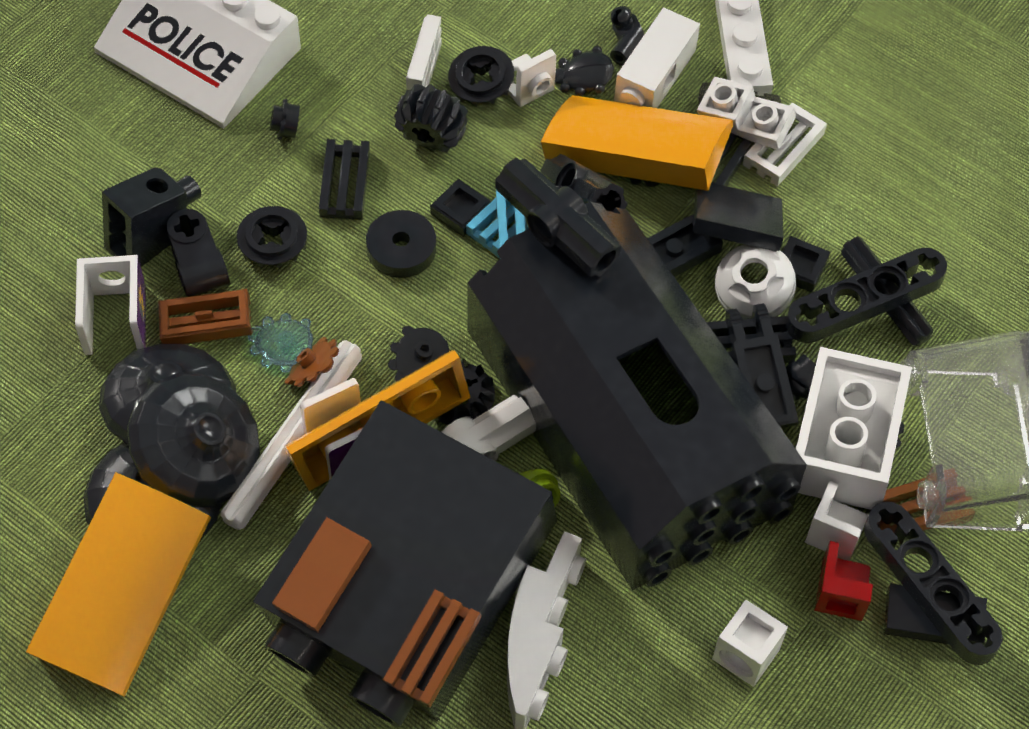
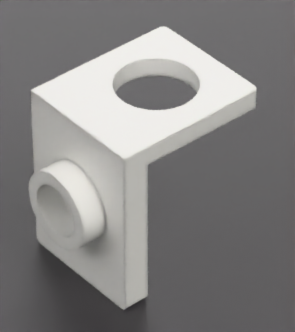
(534, 77)

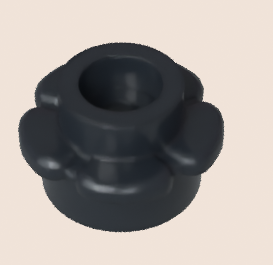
(285, 119)

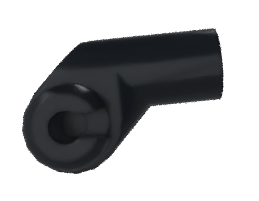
(627, 32)

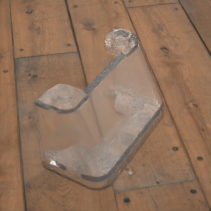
(975, 431)

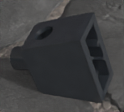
(139, 212)

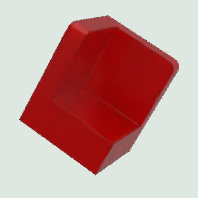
(843, 586)

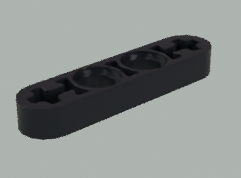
(869, 298)
(938, 578)

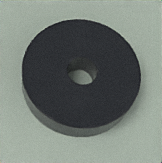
(401, 260)

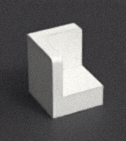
(836, 523)

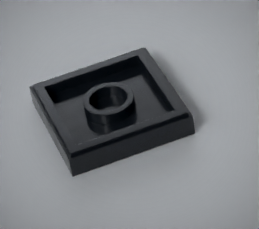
(739, 216)

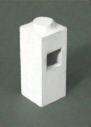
(657, 60)

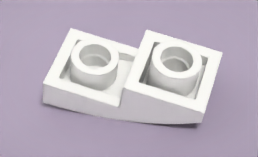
(752, 116)

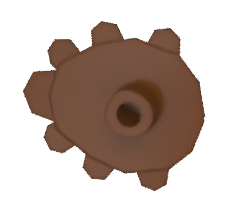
(313, 362)

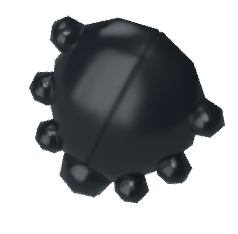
(584, 72)
(416, 350)

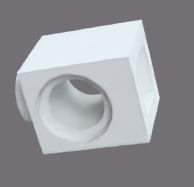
(749, 643)

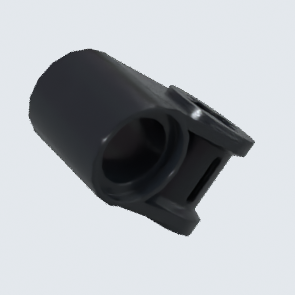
(195, 253)

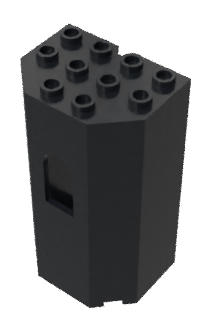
(643, 484)

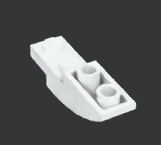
(534, 632)

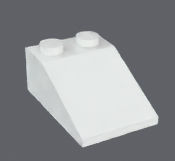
(852, 426)

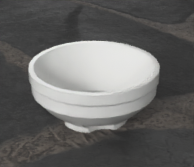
(774, 291)

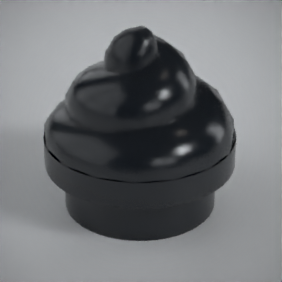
(800, 376)

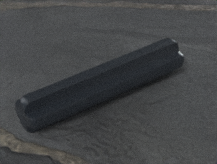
(906, 316)

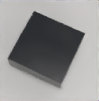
(458, 206)
(807, 262)

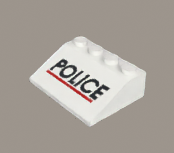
(202, 51)

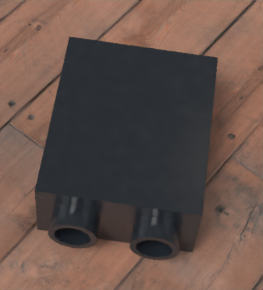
(433, 522)

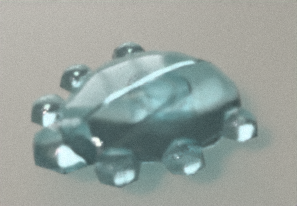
(281, 341)

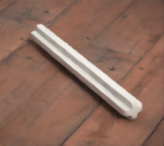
(275, 457)

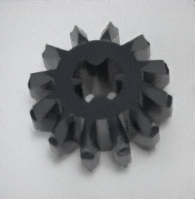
(431, 118)

